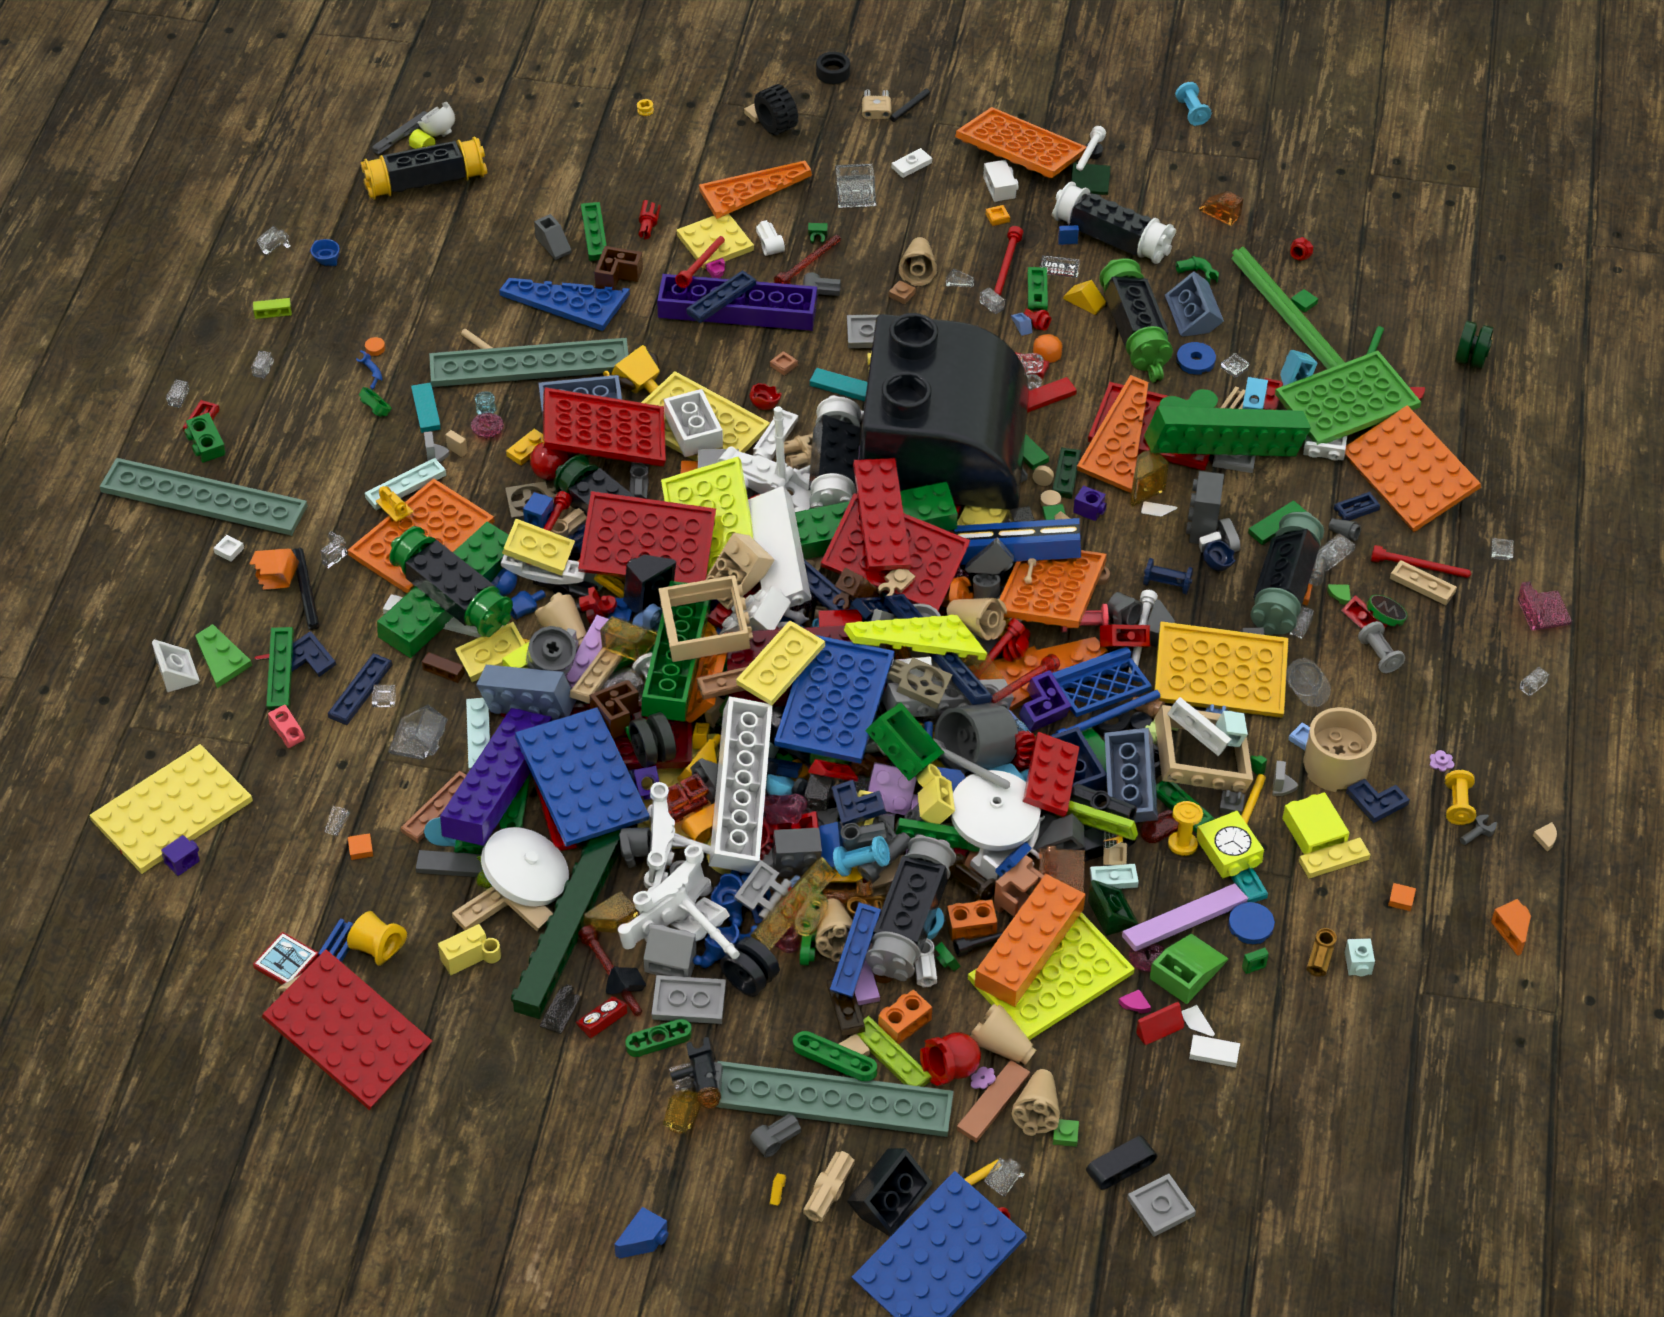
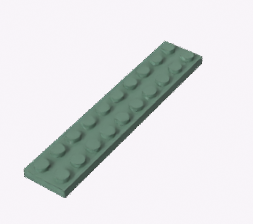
(526, 362)
(204, 496)
(835, 1099)

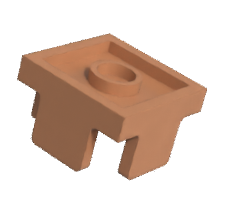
(1012, 886)

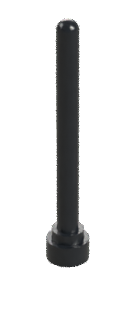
(963, 946)

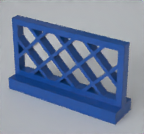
(1092, 671)

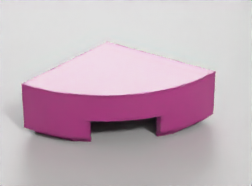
(716, 268)
(1135, 1001)

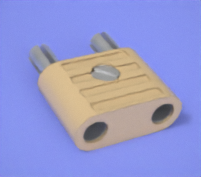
(876, 106)

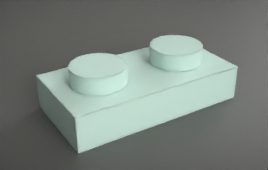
(1116, 875)

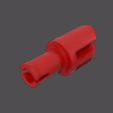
(648, 219)
(1017, 647)

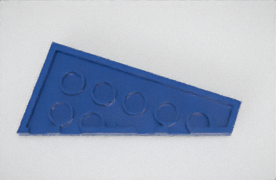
(571, 301)

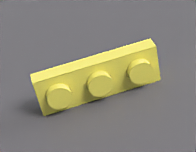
(1334, 857)

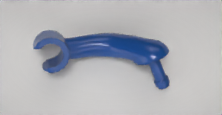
(373, 368)

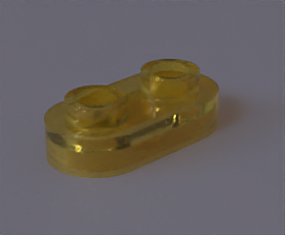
(809, 915)

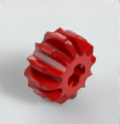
(1024, 745)

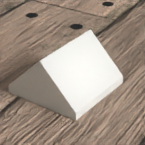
(175, 666)

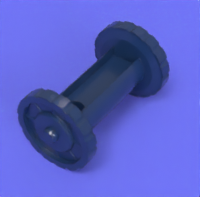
(1168, 576)

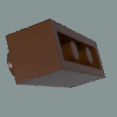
(443, 667)

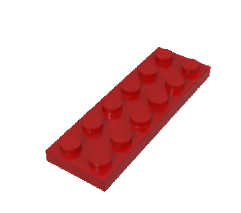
(881, 514)

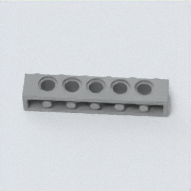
(952, 697)

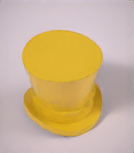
(375, 937)

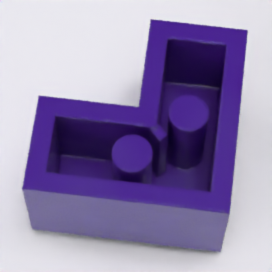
(1048, 702)

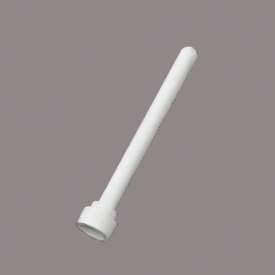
(1097, 135)
(1148, 599)

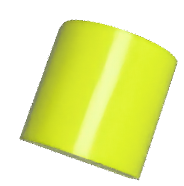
(420, 139)

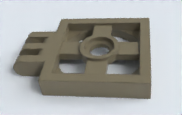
(526, 491)
(901, 674)

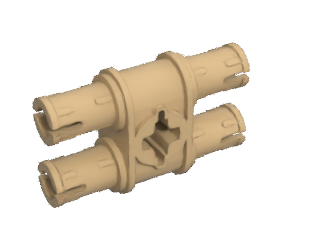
(801, 445)

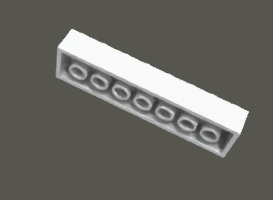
(741, 785)

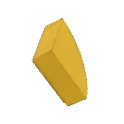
(778, 1184)

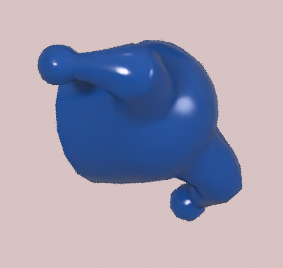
(724, 896)
(714, 950)

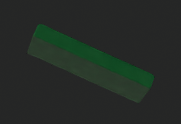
(1066, 472)

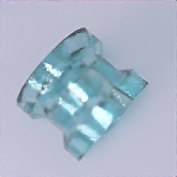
(485, 403)

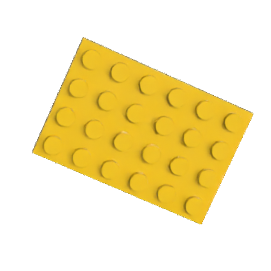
(1222, 669)

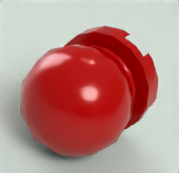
(546, 461)
(950, 1057)

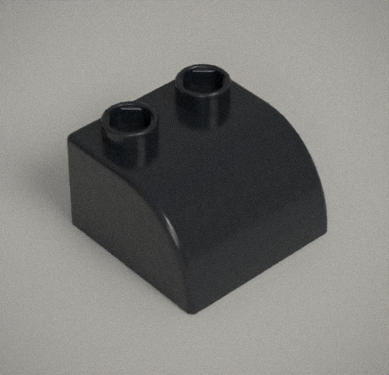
(947, 408)

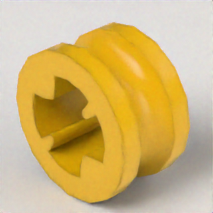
(645, 107)

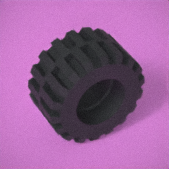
(776, 109)

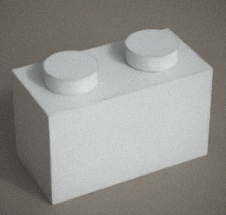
(1000, 180)

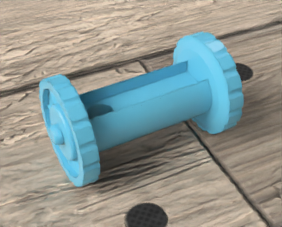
(1188, 94)
(876, 852)

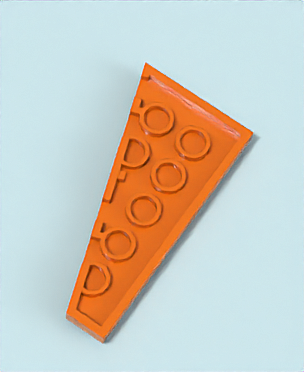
(739, 191)
(1116, 444)
(1068, 655)

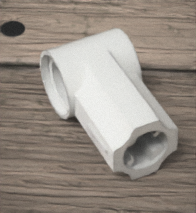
(770, 241)
(925, 966)

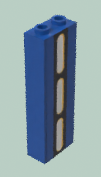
(1026, 539)

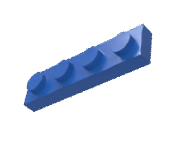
(855, 950)

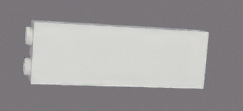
(778, 534)

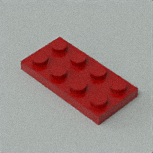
(1051, 774)

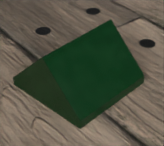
(1092, 177)
(1110, 908)

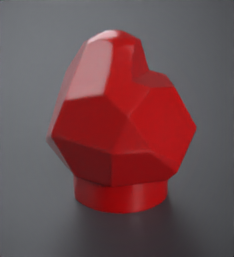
(1301, 249)

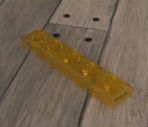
(785, 912)

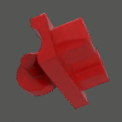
(596, 605)

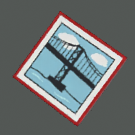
(285, 959)

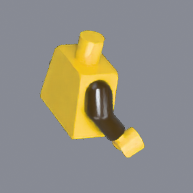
(637, 371)

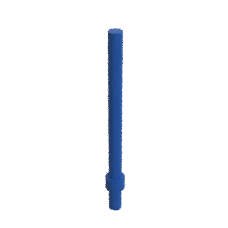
(1114, 712)

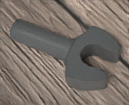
(1479, 829)

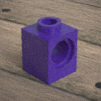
(1089, 503)
(638, 776)
(180, 855)

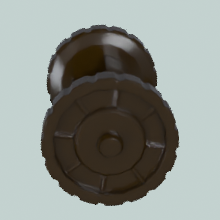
(971, 879)

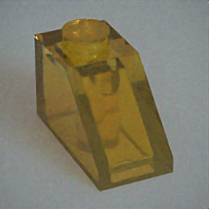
(611, 914)
(682, 1111)

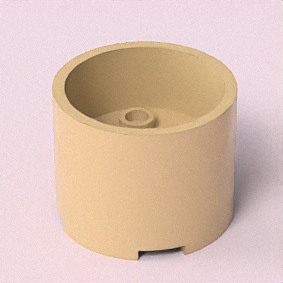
(1339, 748)

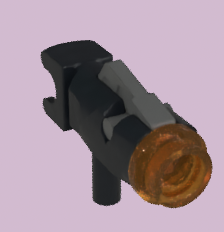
(705, 1071)

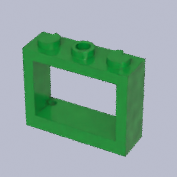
(904, 741)

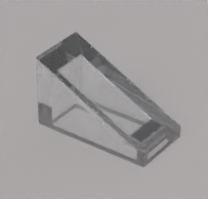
(960, 279)
(1303, 621)
(336, 820)

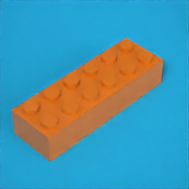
(1029, 940)

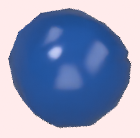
(505, 581)

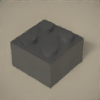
(795, 850)

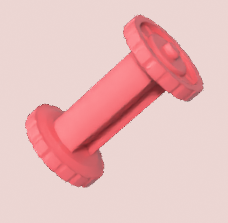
(1093, 618)

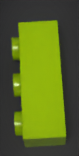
(272, 308)

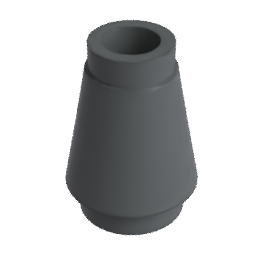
(1348, 529)

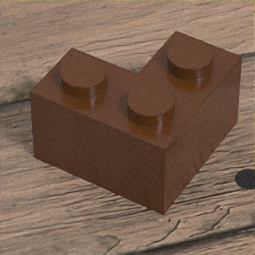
(616, 265)
(616, 706)

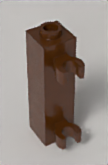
(852, 587)

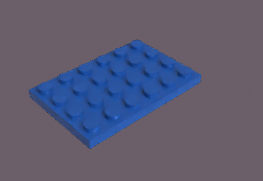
(835, 701)
(581, 776)
(940, 1253)

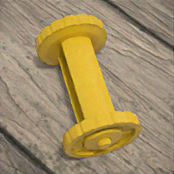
(1459, 782)
(1187, 815)

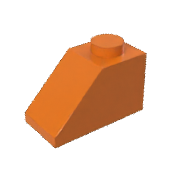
(1512, 923)

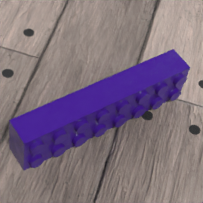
(762, 305)
(490, 782)

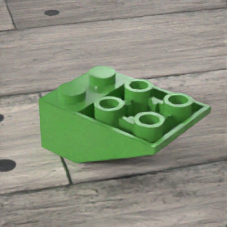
(1186, 967)

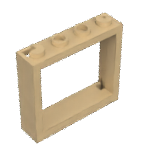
(700, 592)
(1199, 775)

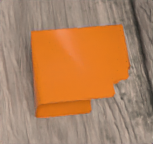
(275, 567)

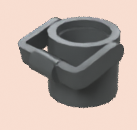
(987, 586)
(1124, 609)
(634, 843)

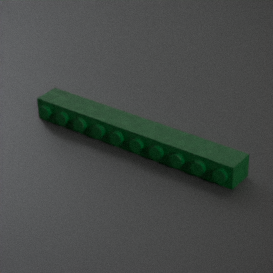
(563, 927)

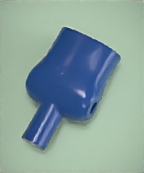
(525, 603)

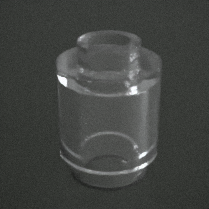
(1318, 572)

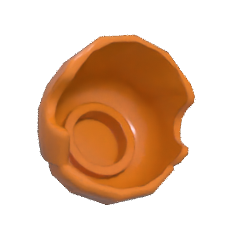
(1048, 347)

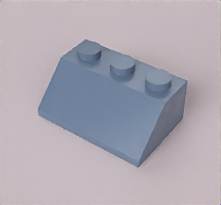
(1194, 306)

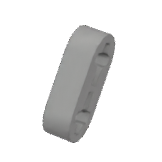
(1228, 534)

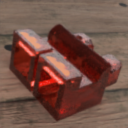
(687, 797)

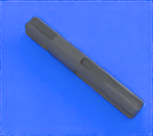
(398, 134)

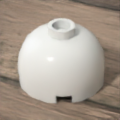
(438, 121)

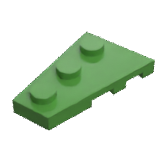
(221, 655)

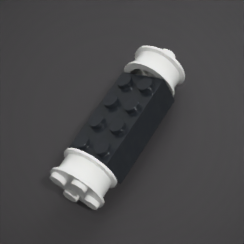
(1113, 223)
(834, 451)

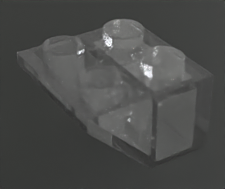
(855, 185)

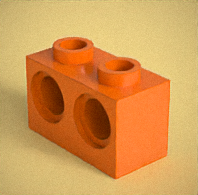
(971, 919)
(908, 1020)

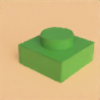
(1066, 1133)

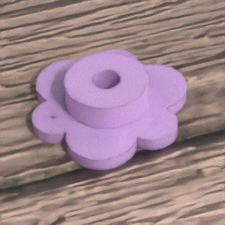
(1441, 761)
(983, 1078)

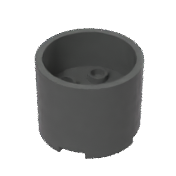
(978, 734)

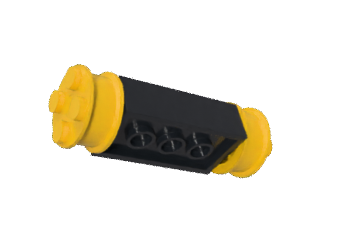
(423, 167)

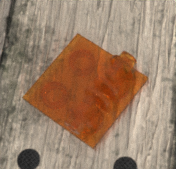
(1063, 865)

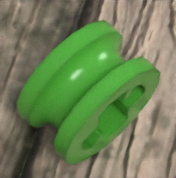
(1155, 372)

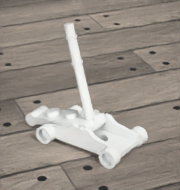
(766, 475)
(663, 838)
(673, 901)

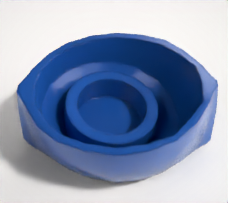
(325, 252)

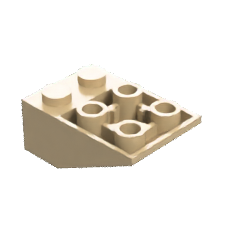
(745, 560)

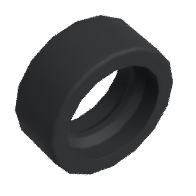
(833, 76)

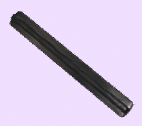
(306, 590)

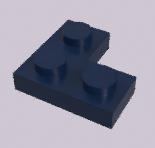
(310, 650)
(1377, 805)
(855, 808)

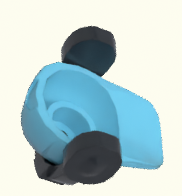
(782, 785)

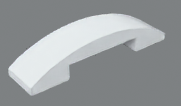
(569, 576)

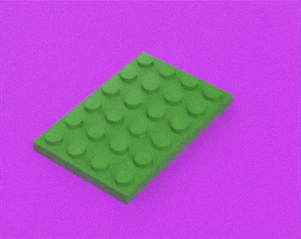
(1348, 397)

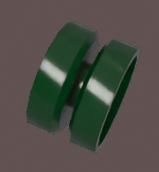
(1473, 344)

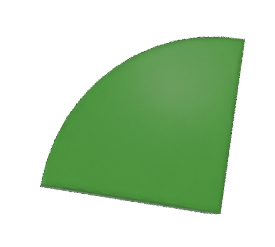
(1339, 592)

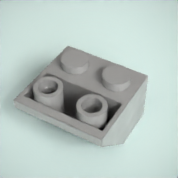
(669, 951)

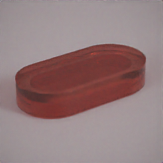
(1159, 829)

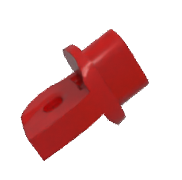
(1040, 319)

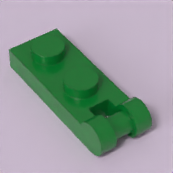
(1037, 288)

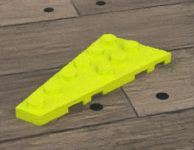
(923, 634)

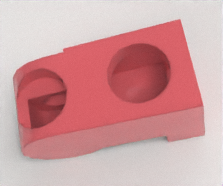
(286, 726)

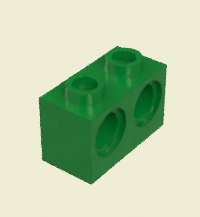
(209, 436)

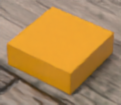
(997, 215)

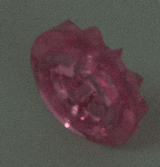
(491, 420)
(1140, 960)

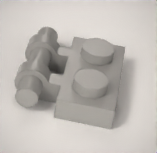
(757, 885)

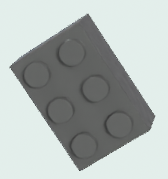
(1204, 505)

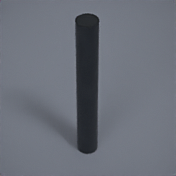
(909, 105)

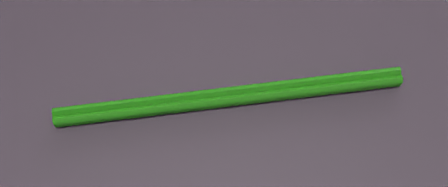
(1286, 308)

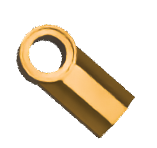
(1321, 952)

